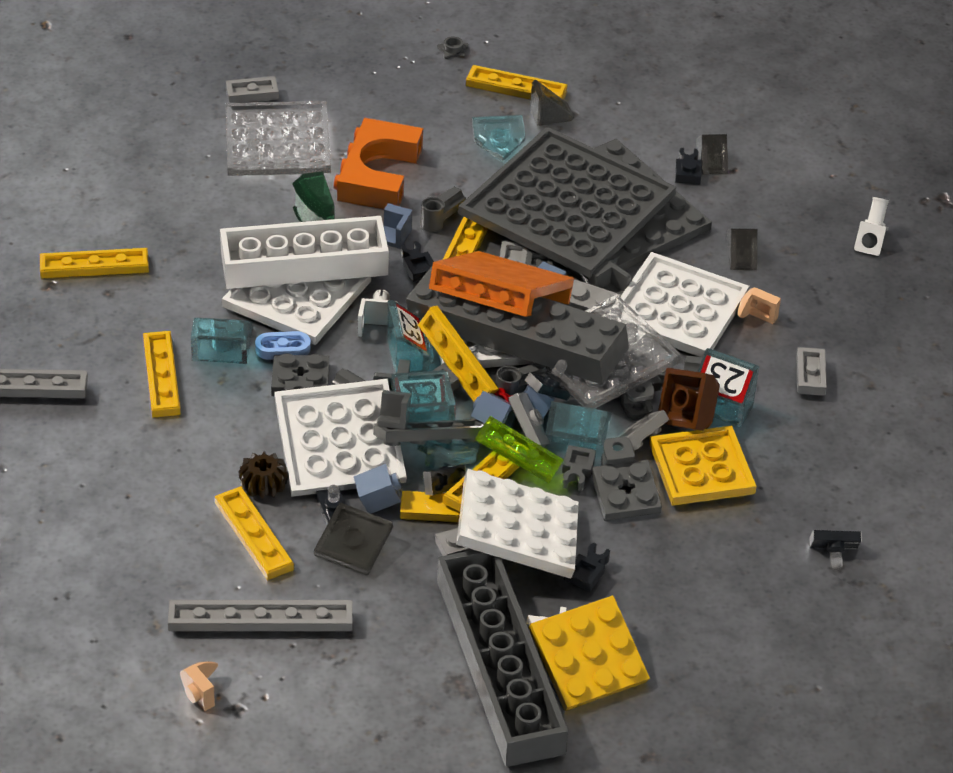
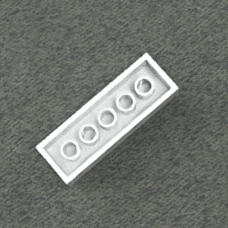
(304, 252)

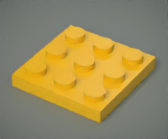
(702, 465)
(588, 653)

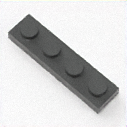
(423, 431)

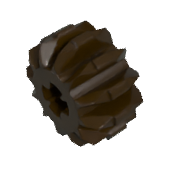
(263, 475)

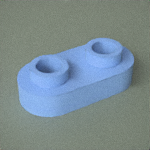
(282, 343)

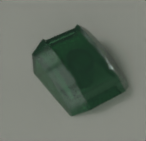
(313, 198)

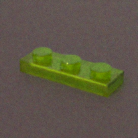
(519, 449)

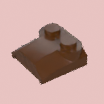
(689, 398)

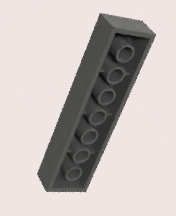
(552, 332)
(502, 658)

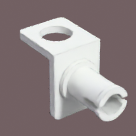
(873, 225)
(373, 310)

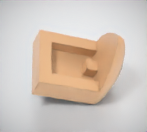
(759, 304)
(197, 685)

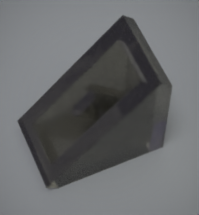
(547, 106)
(713, 153)
(742, 248)

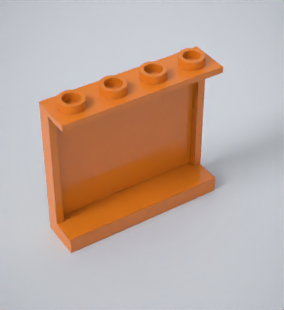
(498, 282)

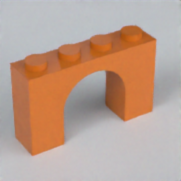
(375, 141)

